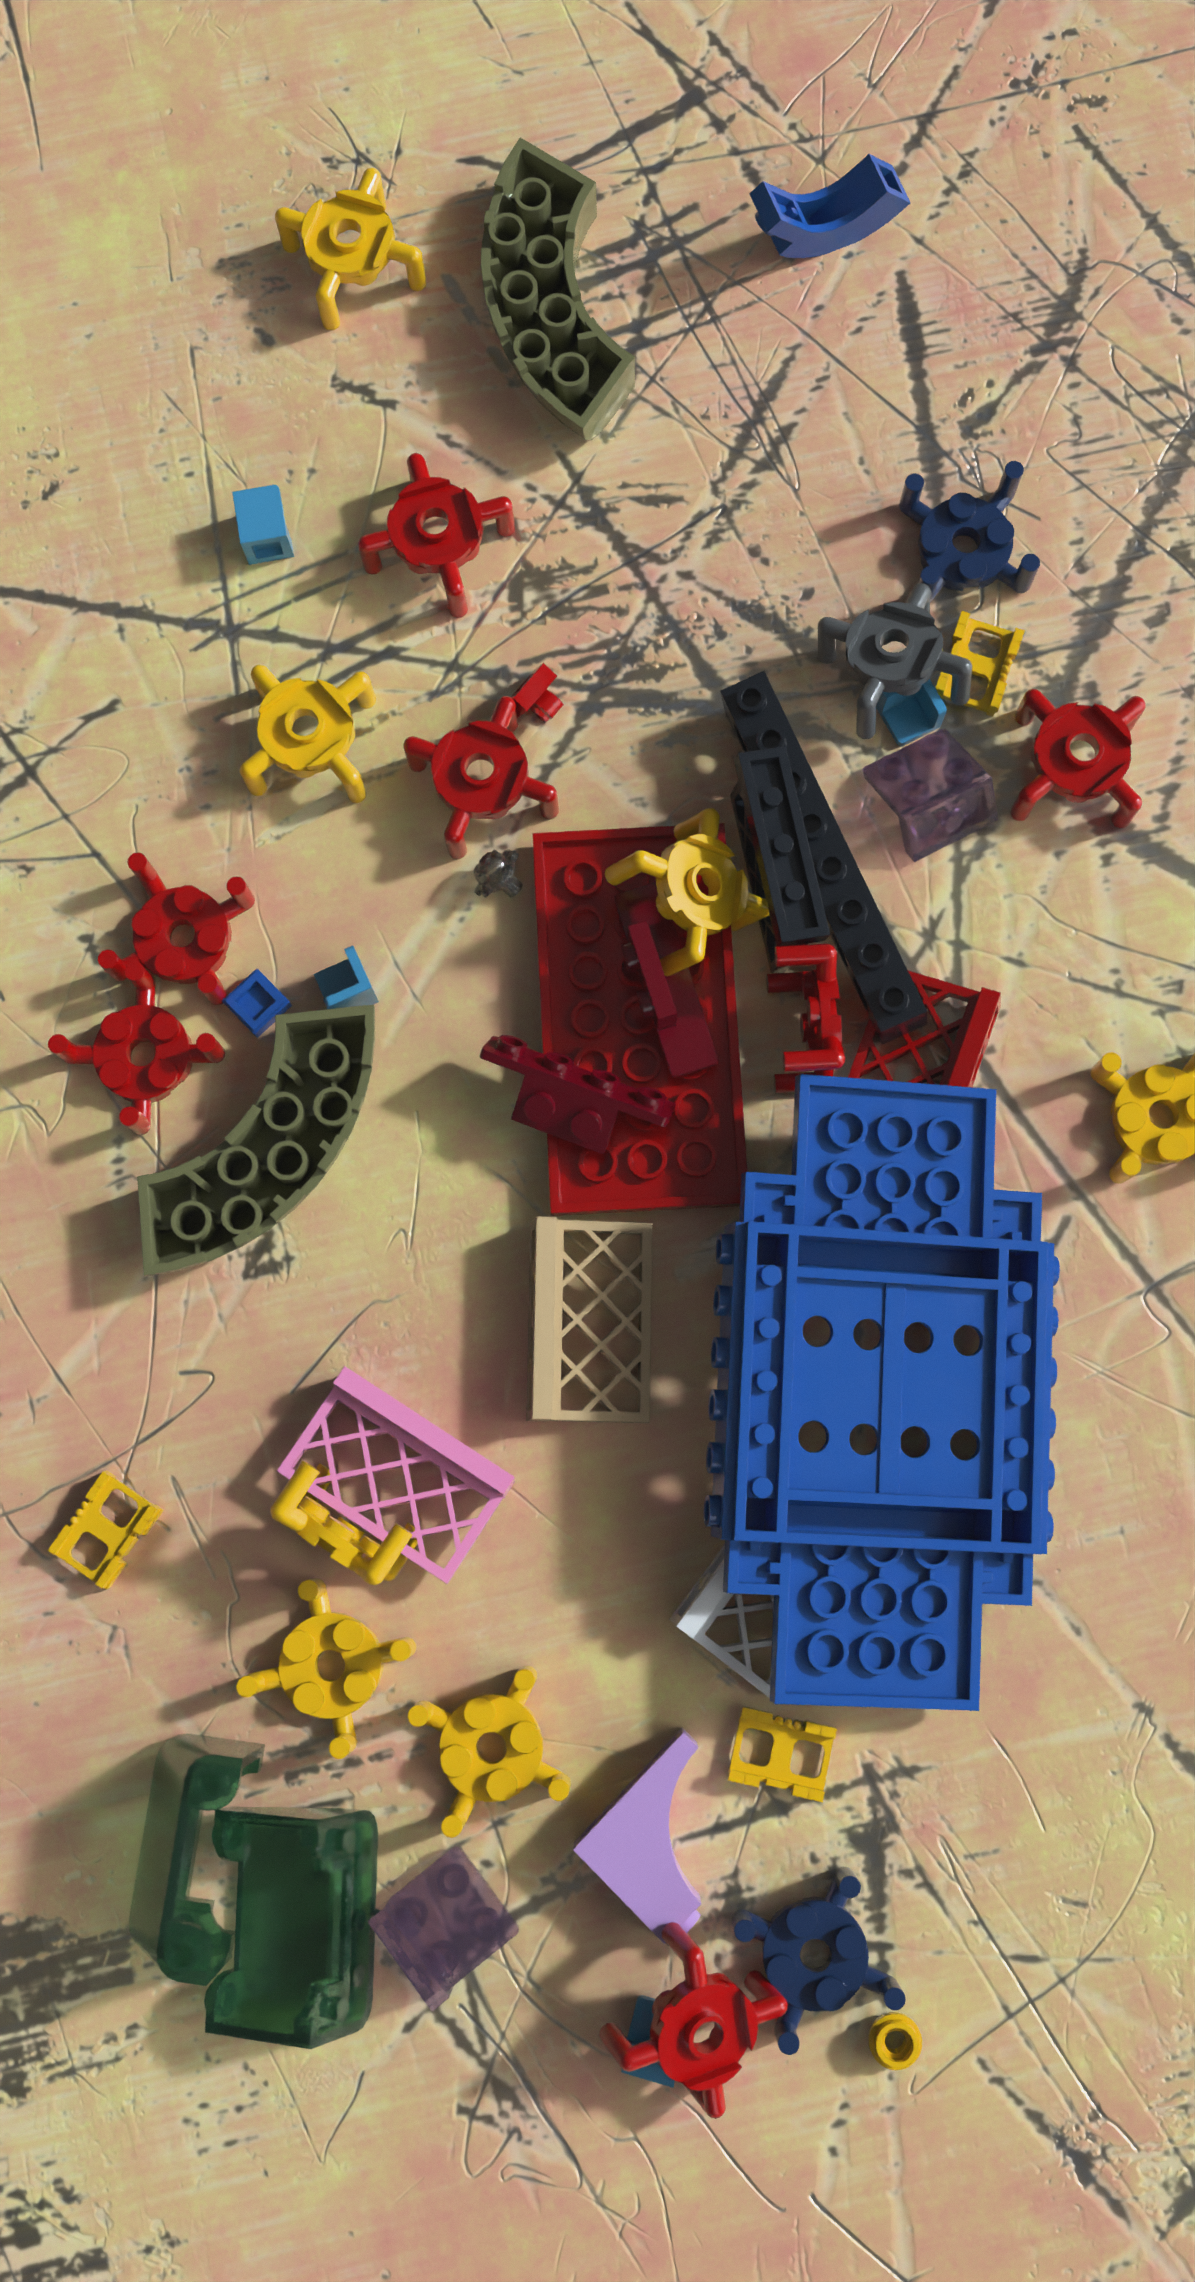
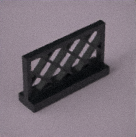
(777, 851)

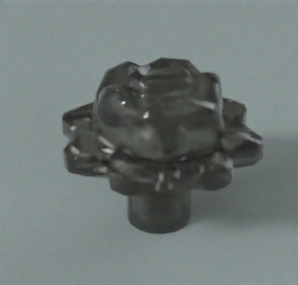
(497, 873)

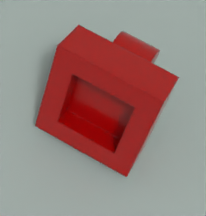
(535, 696)

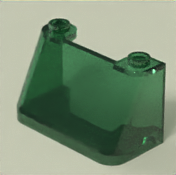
(164, 1921)
(299, 1924)

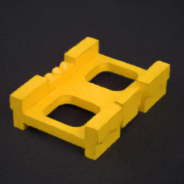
(992, 669)
(118, 1539)
(777, 1770)

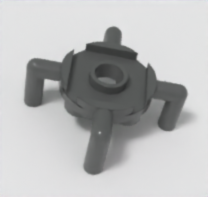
(889, 671)

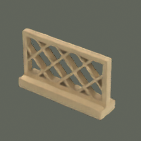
(545, 1320)

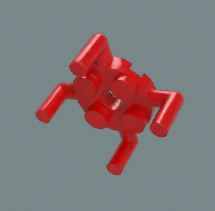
(438, 552)
(1066, 775)
(486, 797)
(178, 907)
(820, 1025)
(122, 1033)
(679, 2014)

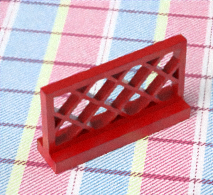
(969, 1045)

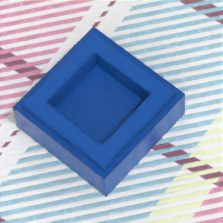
(256, 1003)

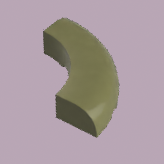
(533, 294)
(275, 1150)

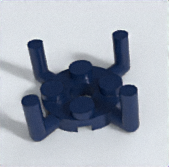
(973, 518)
(820, 1987)

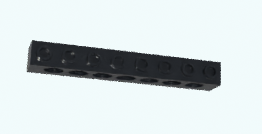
(847, 901)

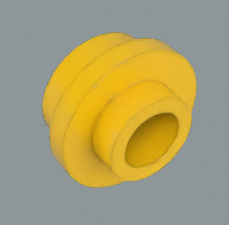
(900, 2057)

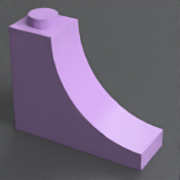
(633, 1845)

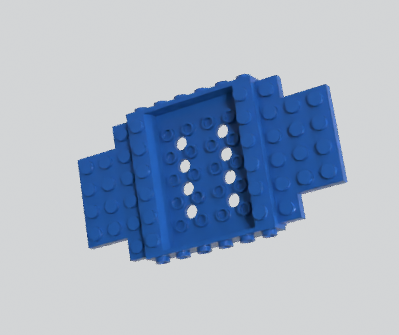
(883, 1552)

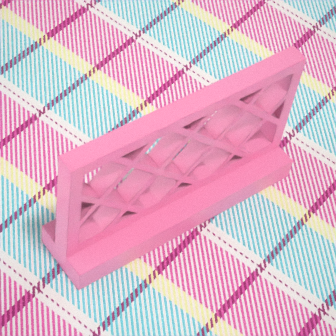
(420, 1436)

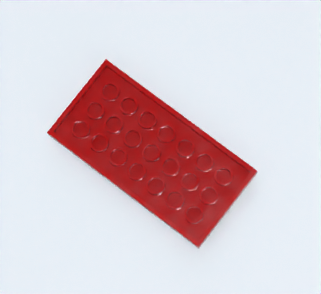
(597, 1022)

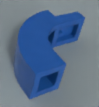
(831, 216)

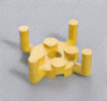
(348, 262)
(311, 753)
(678, 894)
(1131, 1119)
(339, 1536)
(300, 1673)
(469, 1771)

